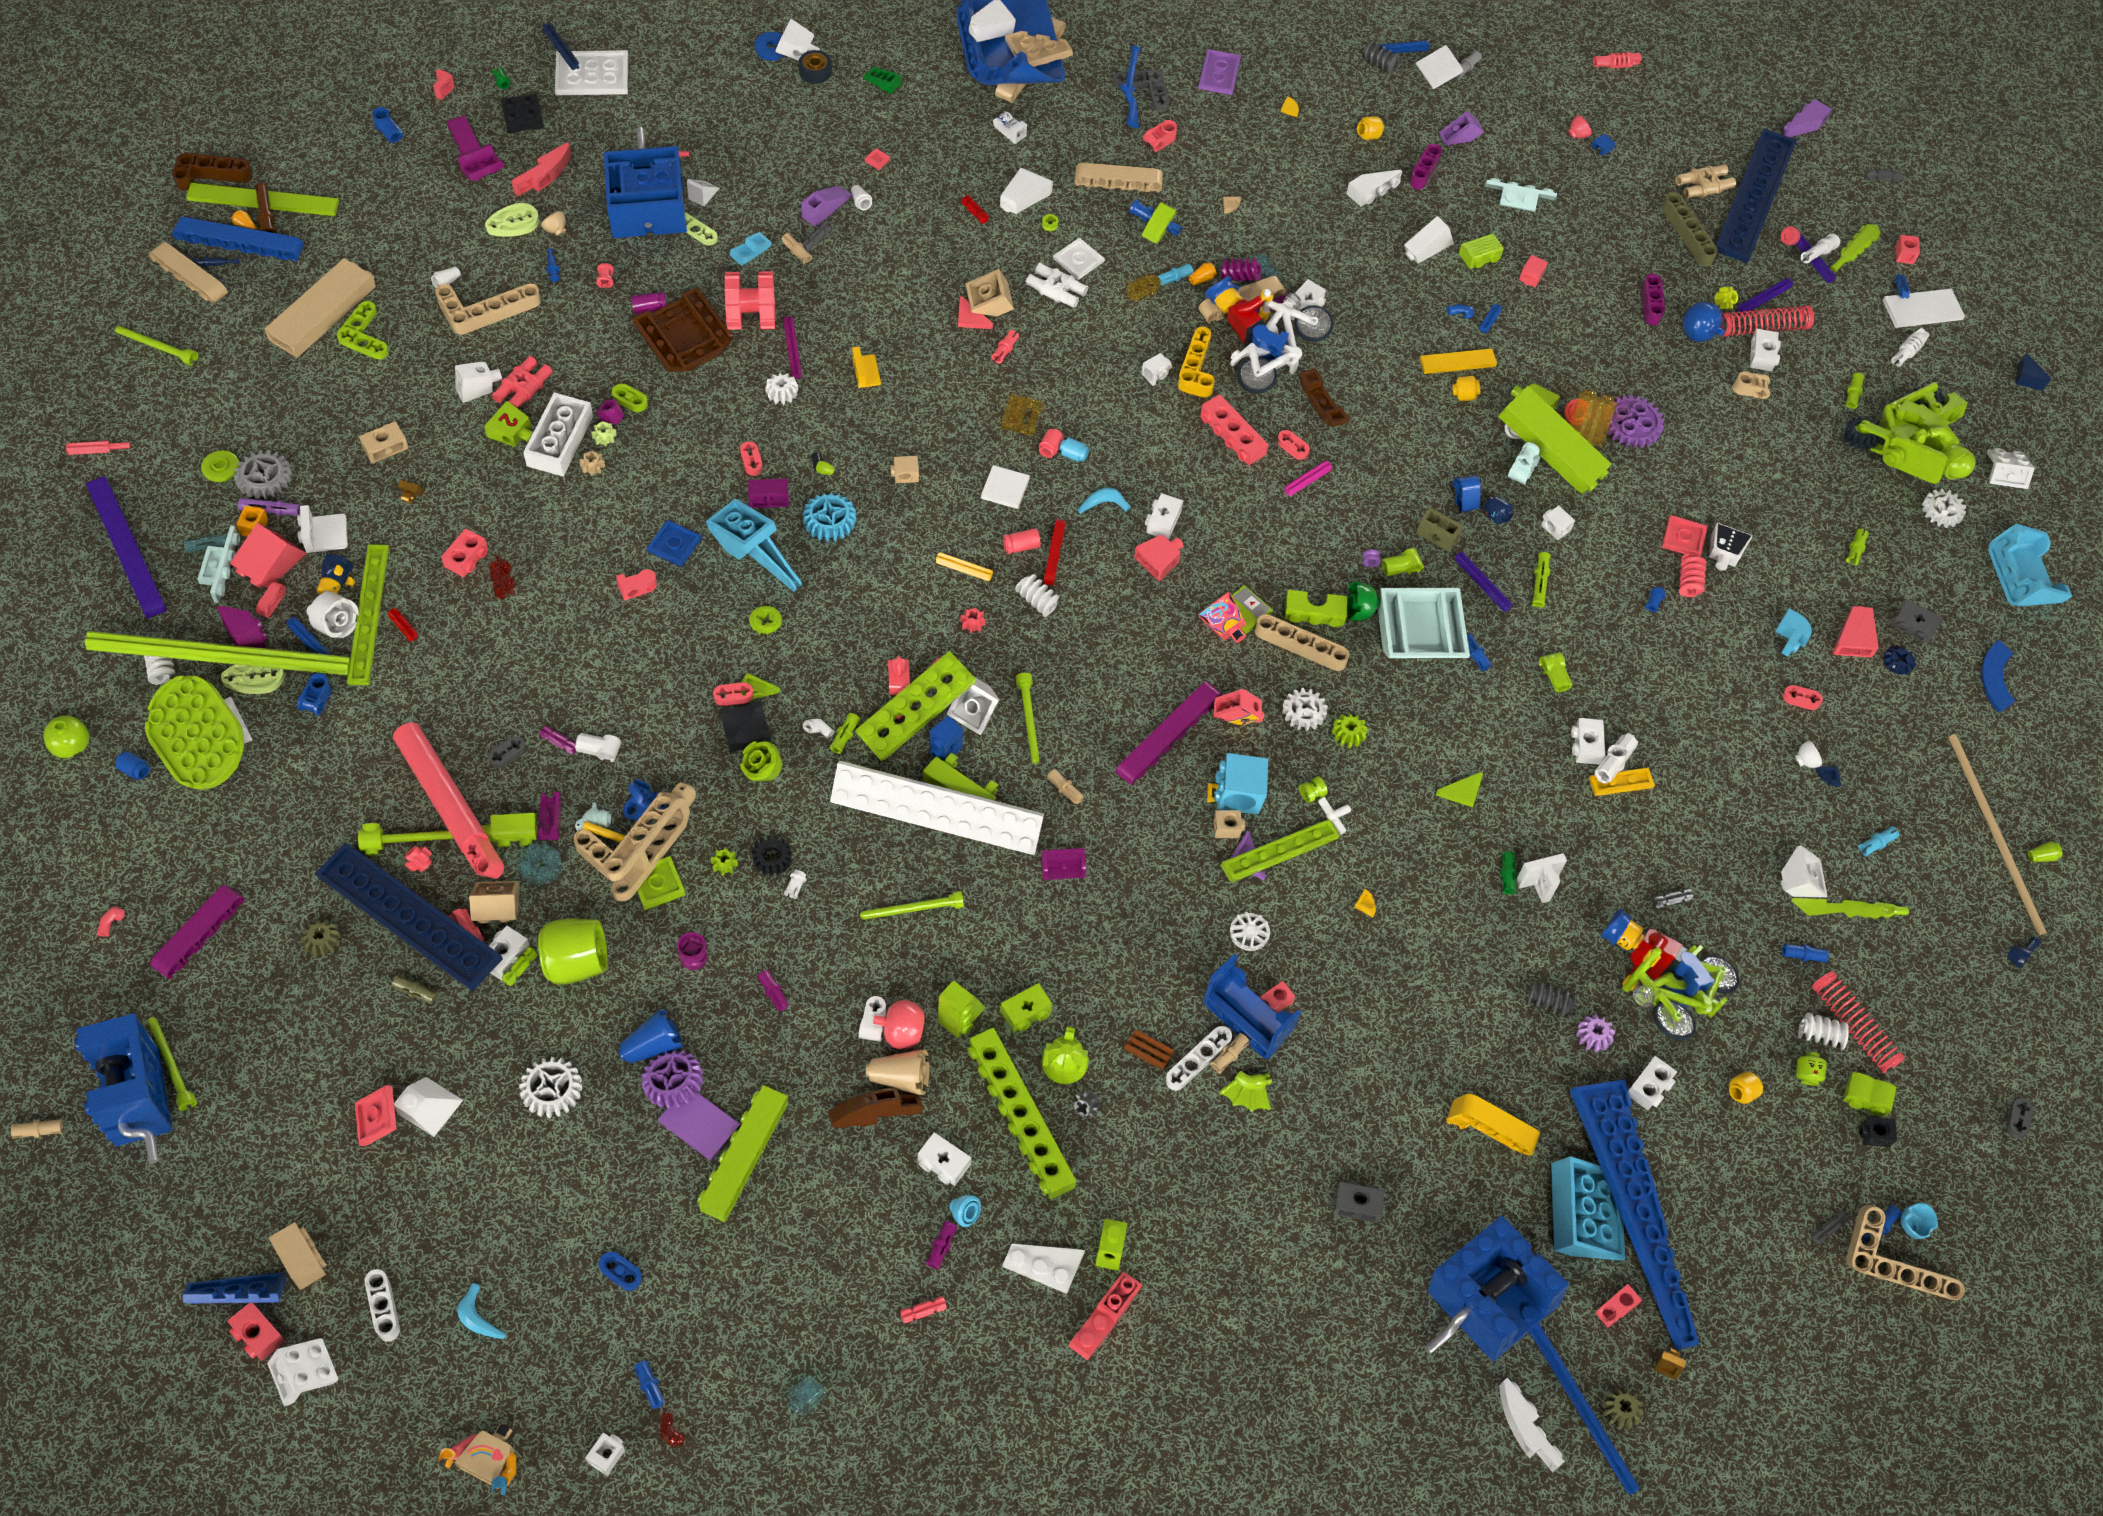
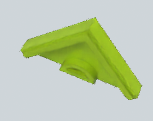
(760, 687)
(1463, 790)

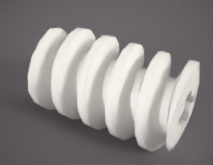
(1037, 595)
(159, 669)
(1824, 1029)

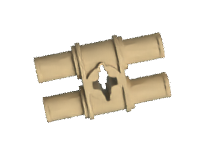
(1705, 181)

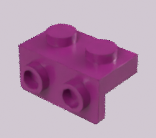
(479, 163)

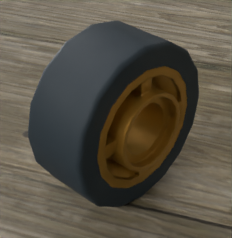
(815, 66)

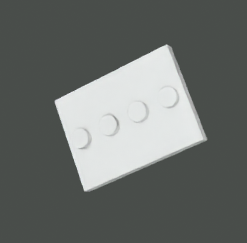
(598, 73)

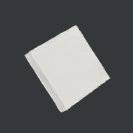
(1439, 67)
(1078, 258)
(1005, 487)

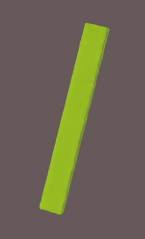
(248, 198)
(368, 617)

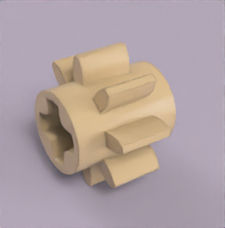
(592, 463)

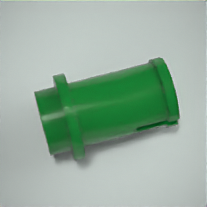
(502, 80)

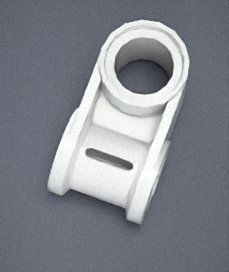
(867, 1028)

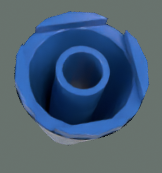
(651, 1038)

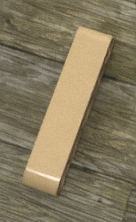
(1118, 177)
(188, 272)
(1212, 312)
(1311, 645)

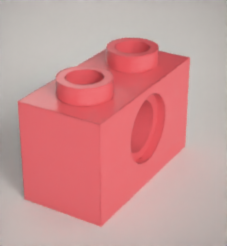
(245, 1322)

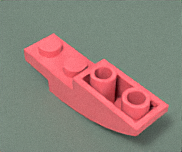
(548, 169)
(1105, 1316)

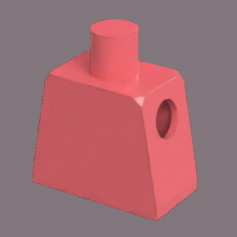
(1159, 555)

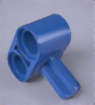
(1467, 492)

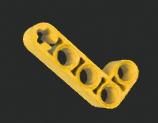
(1191, 378)
(1494, 1122)

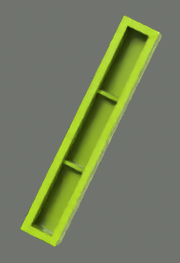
(743, 1153)

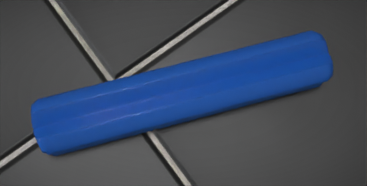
(1407, 47)
(306, 637)

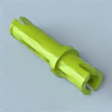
(1543, 561)

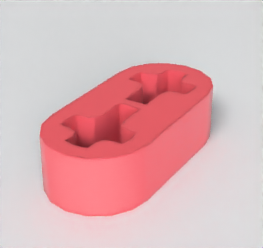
(1293, 444)
(748, 459)
(270, 599)
(733, 694)
(1802, 697)

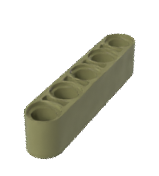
(1689, 229)

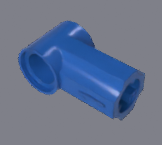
(386, 125)

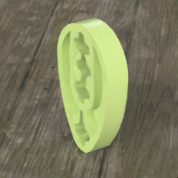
(513, 212)
(257, 685)

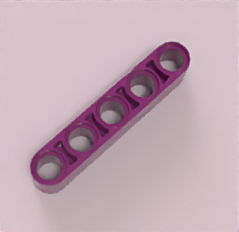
(196, 931)

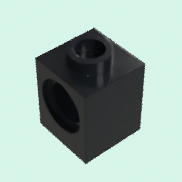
(1885, 1127)

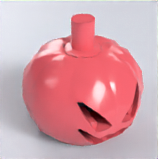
(902, 1024)

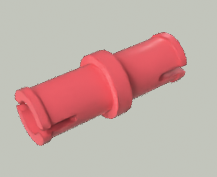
(1005, 346)

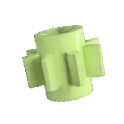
(603, 433)

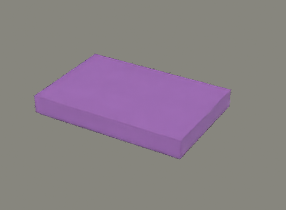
(1219, 71)
(700, 1125)

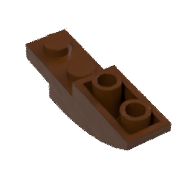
(867, 1107)

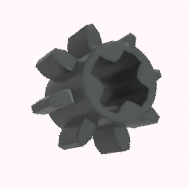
(1086, 1104)

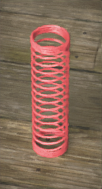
(1801, 318)
(1827, 979)

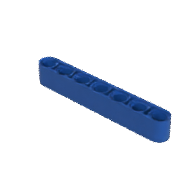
(238, 238)

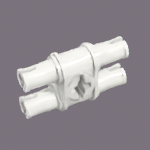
(1056, 285)

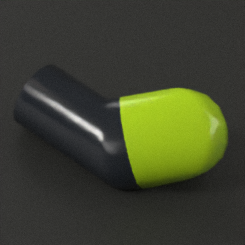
(821, 466)

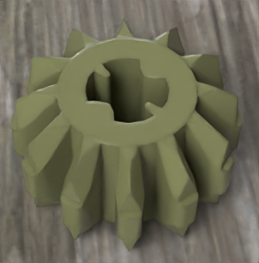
(329, 938)
(1629, 1416)

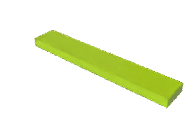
(1279, 850)

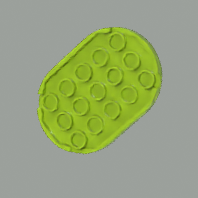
(194, 732)

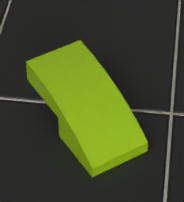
(1158, 223)

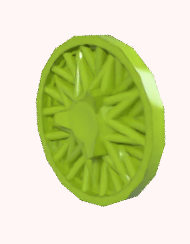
(219, 466)

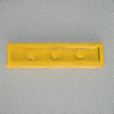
(1458, 361)

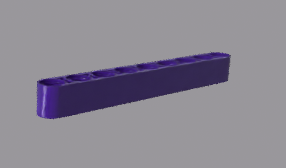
(126, 547)

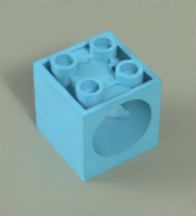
(1241, 783)

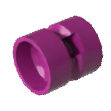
(692, 951)

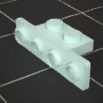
(1518, 196)
(217, 564)

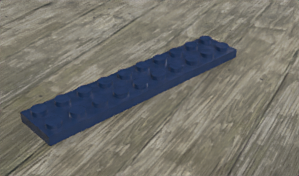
(1755, 195)
(409, 917)

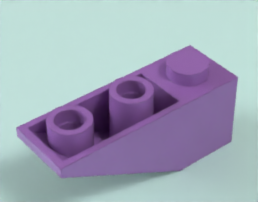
(1810, 119)
(823, 203)

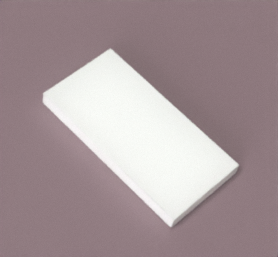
(1923, 308)

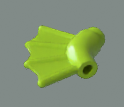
(1248, 1091)

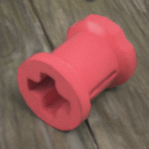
(605, 275)

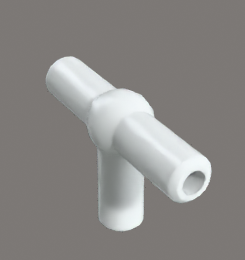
(1334, 815)

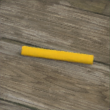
(603, 831)

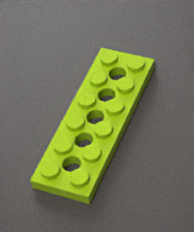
(917, 719)

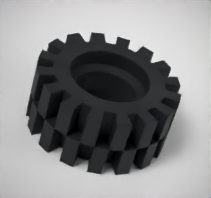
(771, 844)

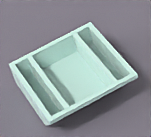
(1422, 623)

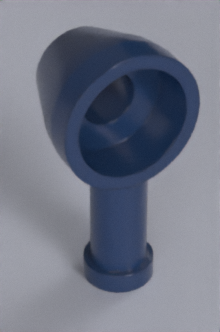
(2019, 954)

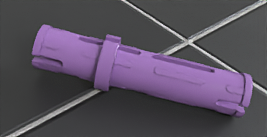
(292, 509)

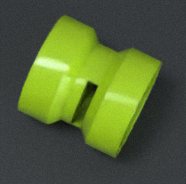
(1314, 789)

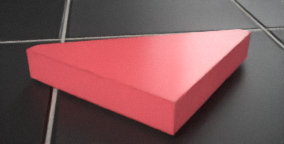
(970, 319)

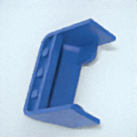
(1246, 1012)

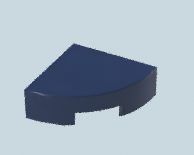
(1830, 775)

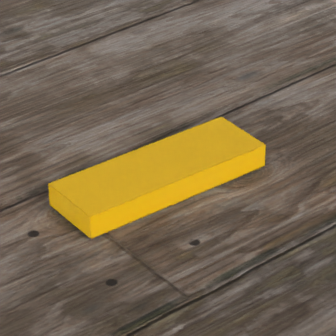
(1623, 782)

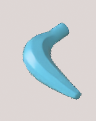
(1104, 495)
(470, 1317)

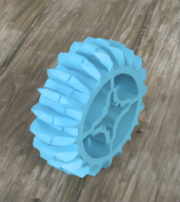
(820, 524)

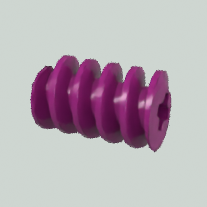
(1241, 270)

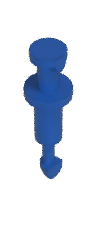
(552, 268)

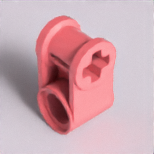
(1161, 135)

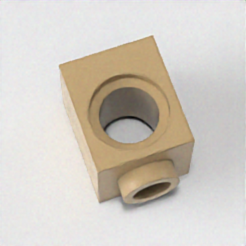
(905, 469)
(1233, 817)

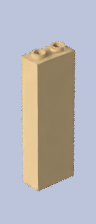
(320, 307)

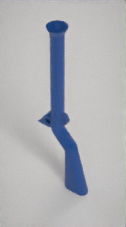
(1127, 88)

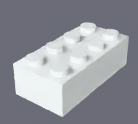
(558, 434)

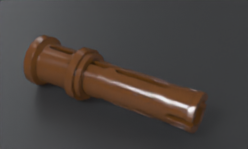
(265, 216)

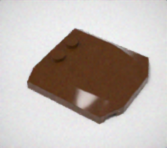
(684, 332)

